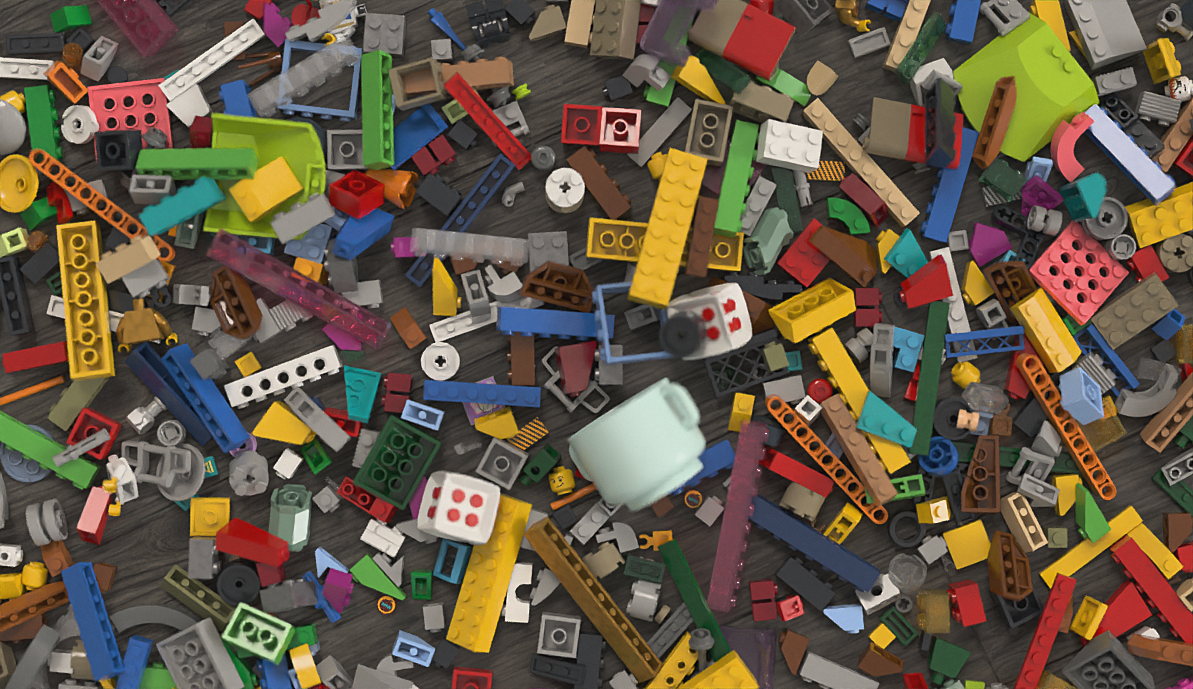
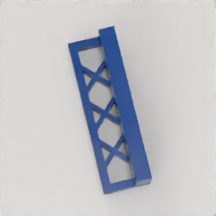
(1019, 330)
(1109, 354)

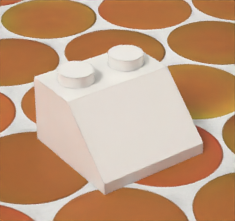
(922, 73)

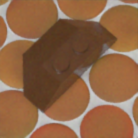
(1010, 283)
(559, 286)
(234, 303)
(756, 308)
(1008, 567)

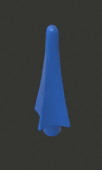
(439, 20)

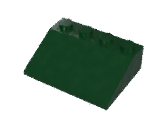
(397, 462)

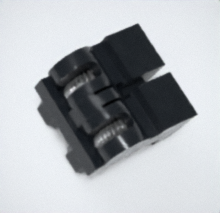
(488, 23)

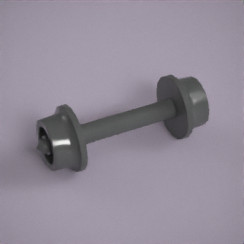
(499, 96)
(154, 138)
(701, 641)

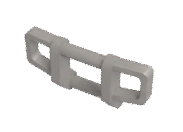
(563, 398)
(142, 464)

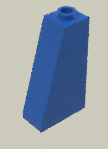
(362, 233)

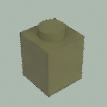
(774, 356)
(1055, 536)

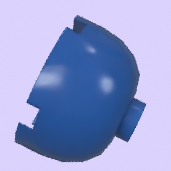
(941, 458)

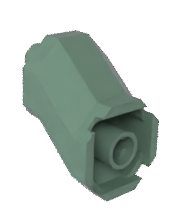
(767, 240)
(291, 515)

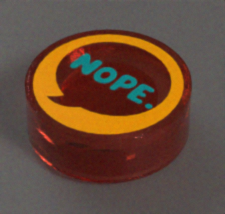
(693, 498)
(386, 604)

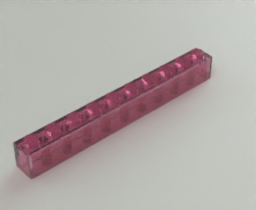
(298, 289)
(736, 515)

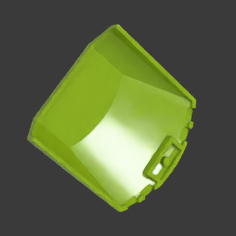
(1047, 85)
(269, 140)

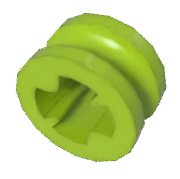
(521, 92)

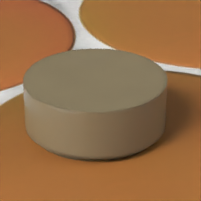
(662, 613)

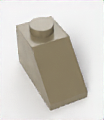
(548, 23)

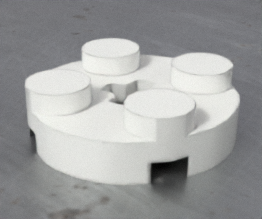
(88, 124)
(571, 196)
(433, 352)

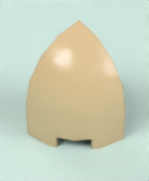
(820, 78)

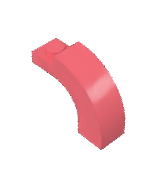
(1063, 145)

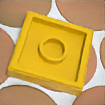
(208, 515)
(1088, 617)

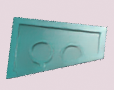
(906, 255)
(360, 392)
(884, 422)

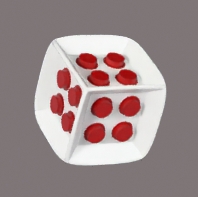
(724, 315)
(458, 508)

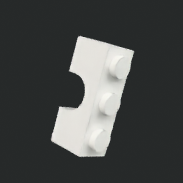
(516, 609)

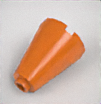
(398, 185)

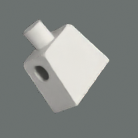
(189, 104)

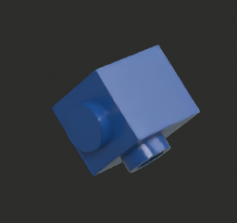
(1169, 324)

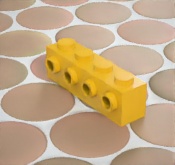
(676, 666)

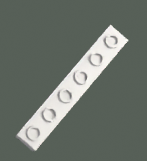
(235, 390)

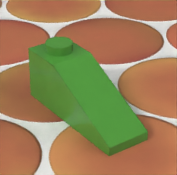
(787, 84)
(906, 488)
(1088, 516)
(371, 575)

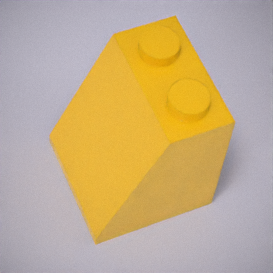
(284, 425)

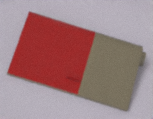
(743, 36)
(899, 132)

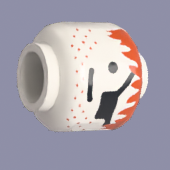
(1179, 88)

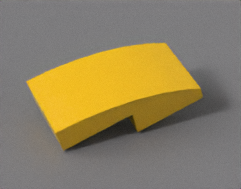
(304, 666)

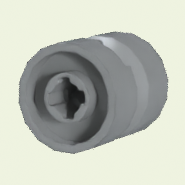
(1044, 220)
(1120, 247)
(860, 346)
(172, 433)

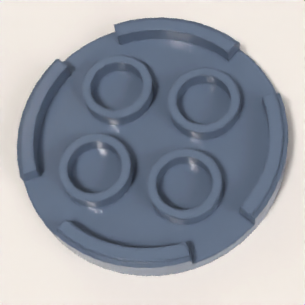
(20, 467)

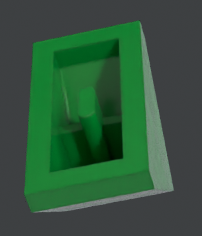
(70, 18)
(38, 213)
(316, 456)
(421, 584)

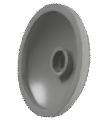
(11, 128)
(183, 485)

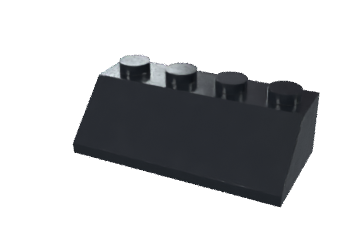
(939, 125)

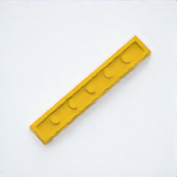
(1086, 550)

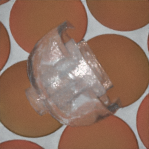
(907, 572)

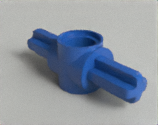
(323, 603)

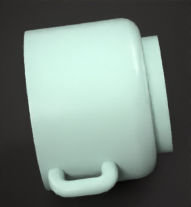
(641, 446)

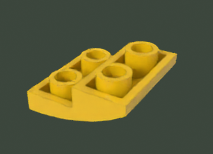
(968, 543)

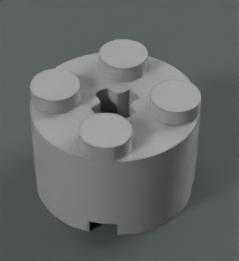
(248, 473)
(644, 599)

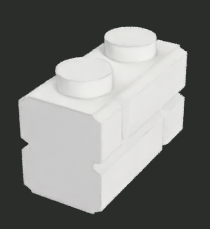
(383, 537)

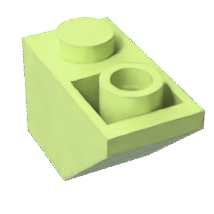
(13, 242)

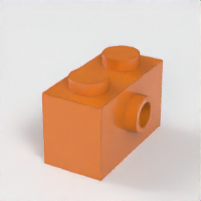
(66, 81)

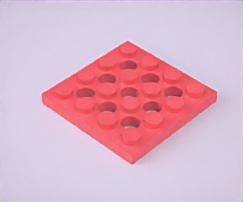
(137, 90)
(1089, 272)

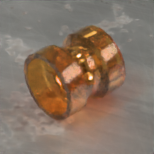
(72, 56)

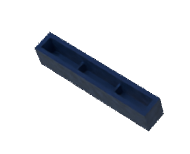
(156, 377)

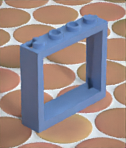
(326, 113)
(602, 334)

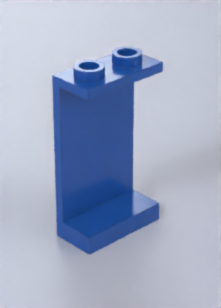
(416, 133)

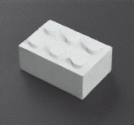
(789, 146)

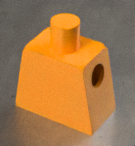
(312, 270)

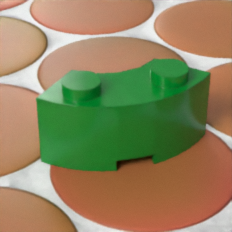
(848, 215)

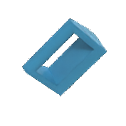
(460, 562)

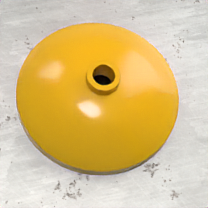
(17, 183)

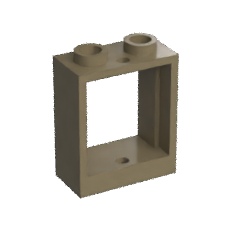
(399, 88)

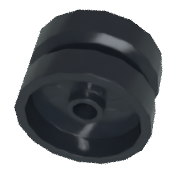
(684, 344)
(942, 425)
(234, 592)

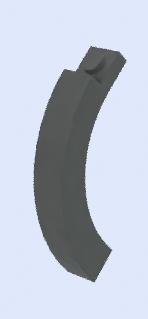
(153, 613)
(34, 659)

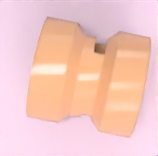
(963, 417)

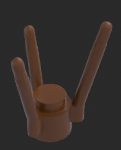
(273, 60)

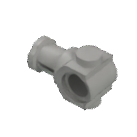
(1177, 23)
(143, 417)

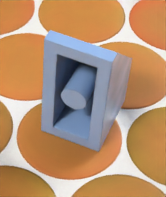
(422, 414)
(846, 616)
(412, 648)

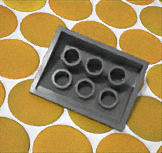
(1107, 665)

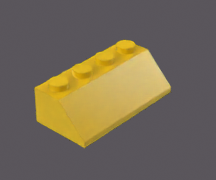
(813, 309)
(1046, 331)

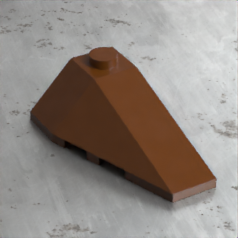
(850, 254)
(982, 482)

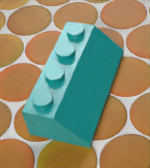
(1084, 196)
(182, 206)

